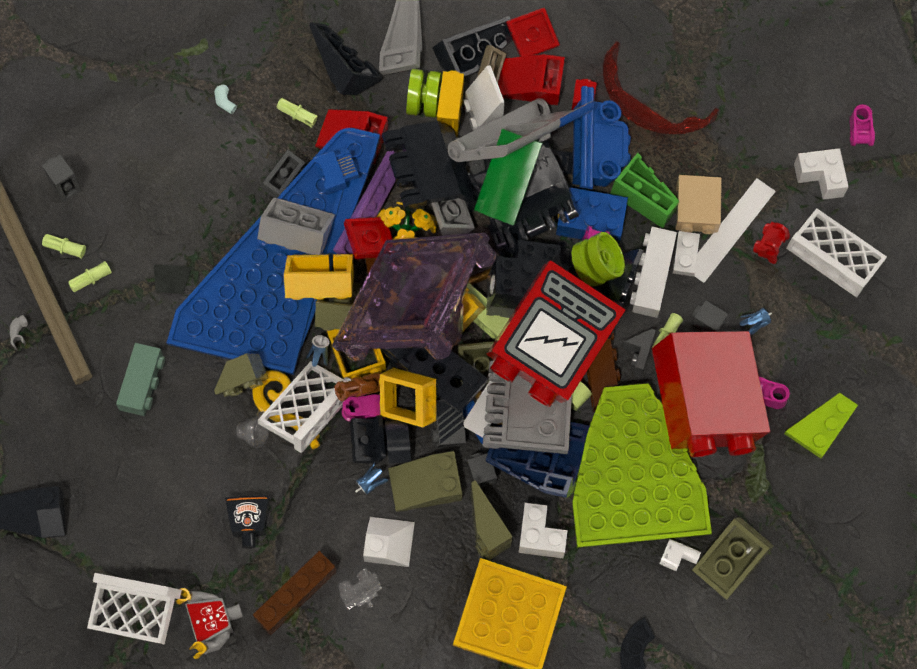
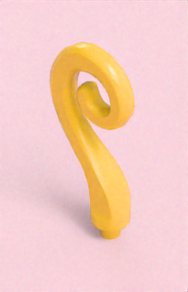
(263, 405)

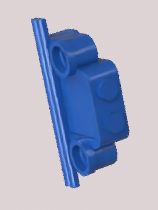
(599, 143)

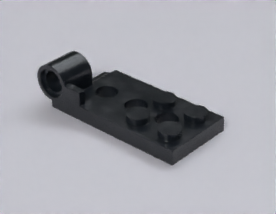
(455, 368)

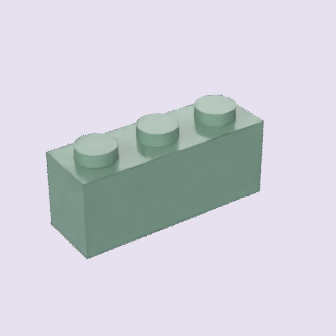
(140, 379)

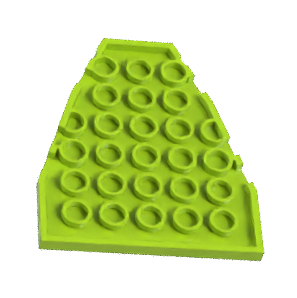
(632, 479)

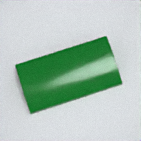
(508, 180)

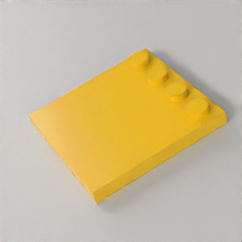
(509, 615)

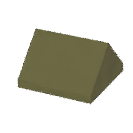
(476, 356)

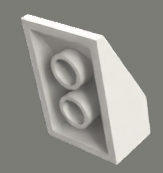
(484, 99)

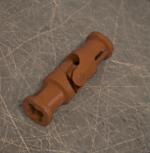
(358, 386)

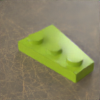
(823, 425)

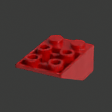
(532, 78)
(362, 120)

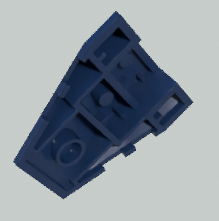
(545, 471)

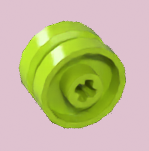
(423, 93)
(598, 259)

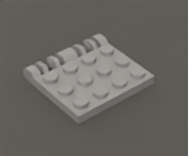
(524, 420)

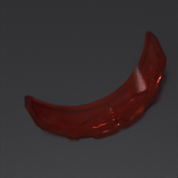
(638, 112)

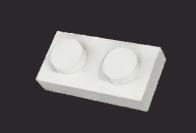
(686, 253)

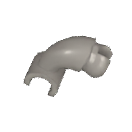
(15, 326)

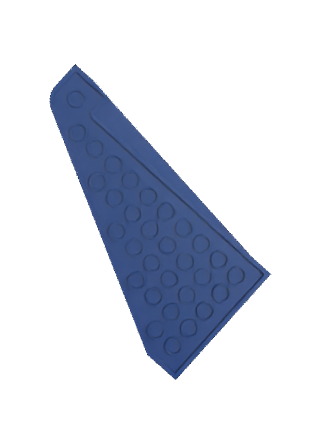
(243, 297)

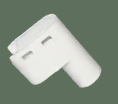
(675, 551)

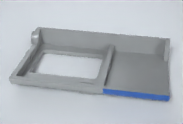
(523, 121)

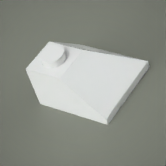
(388, 541)

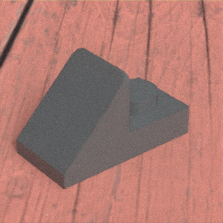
(641, 345)

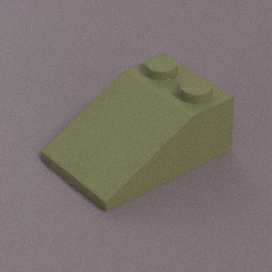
(332, 312)
(426, 482)
(490, 532)
(732, 557)

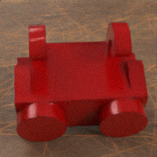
(773, 237)

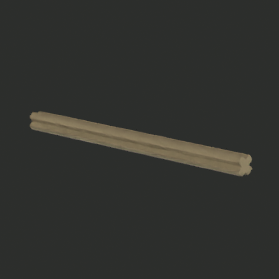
(42, 291)

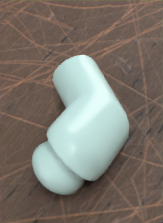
(222, 100)

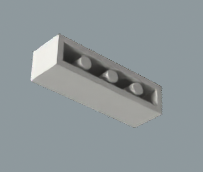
(654, 272)

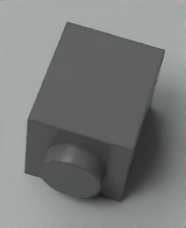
(708, 317)
(481, 470)

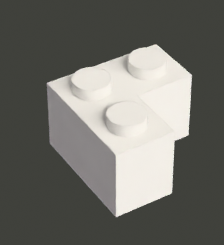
(827, 168)
(536, 538)

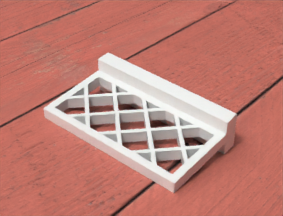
(828, 262)
(319, 418)
(131, 588)

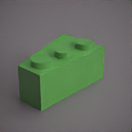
(645, 192)

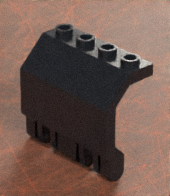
(428, 166)
(545, 197)

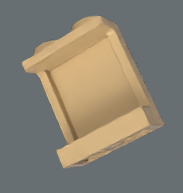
(698, 204)

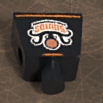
(248, 517)

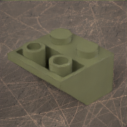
(241, 373)

